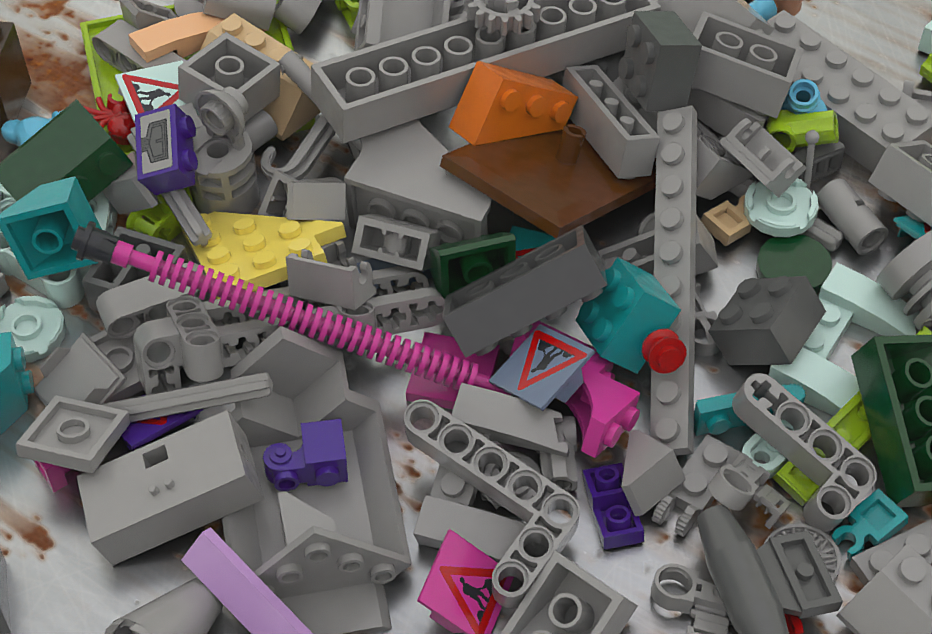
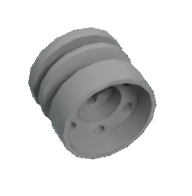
(912, 274)

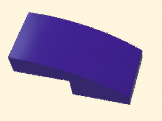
(610, 507)

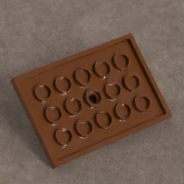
(547, 178)

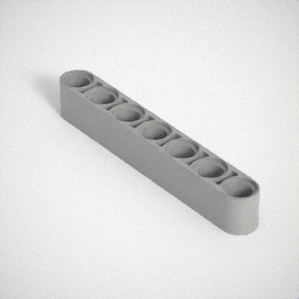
(115, 48)

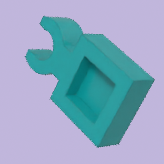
(873, 521)

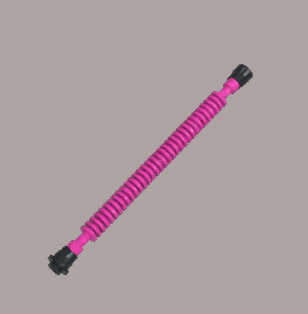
(106, 248)

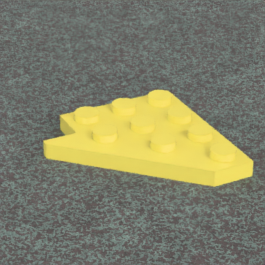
(257, 245)

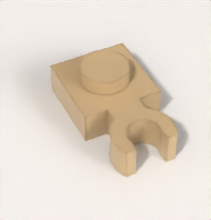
(727, 221)

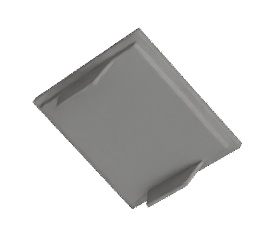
(79, 374)

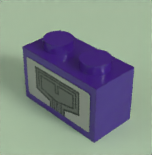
(165, 149)

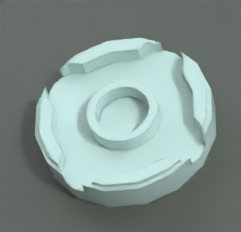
(781, 216)
(34, 325)

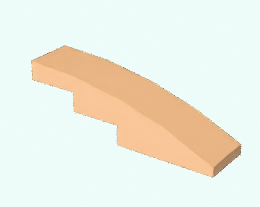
(180, 34)

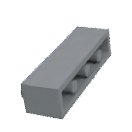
(611, 122)

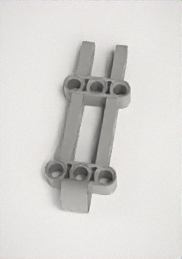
(197, 341)

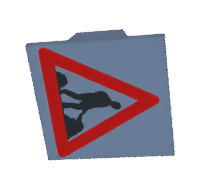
(543, 368)

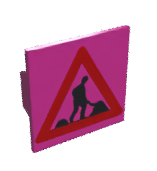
(461, 588)

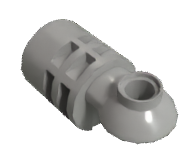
(225, 155)

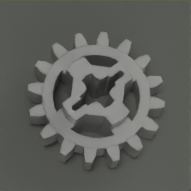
(503, 14)

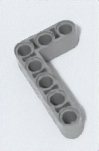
(501, 489)

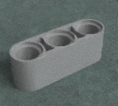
(137, 302)

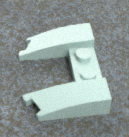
(846, 299)

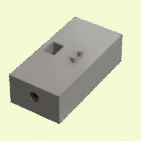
(169, 488)

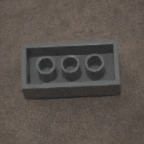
(525, 292)

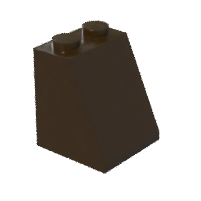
(13, 73)

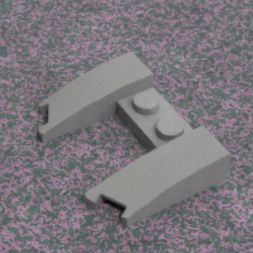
(451, 498)

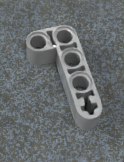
(798, 448)

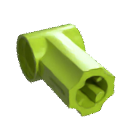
(798, 125)

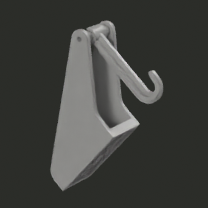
(397, 179)

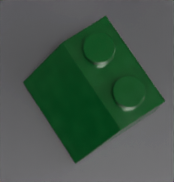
(468, 260)

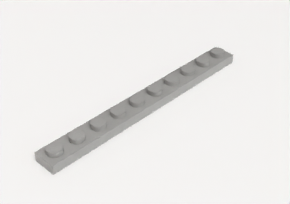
(675, 270)

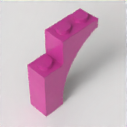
(600, 404)

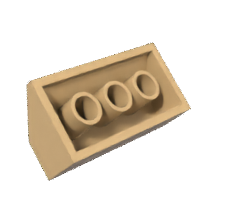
(293, 106)

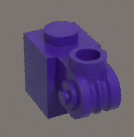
(317, 462)

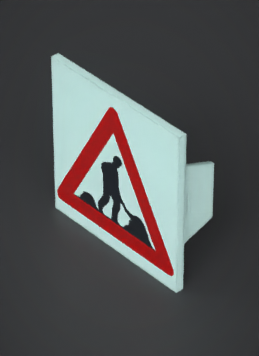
(150, 88)

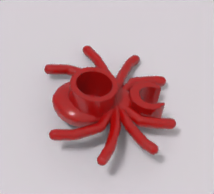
(115, 116)

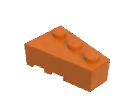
(509, 105)

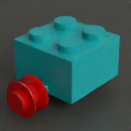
(633, 321)

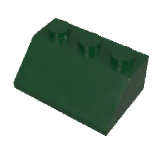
(63, 149)

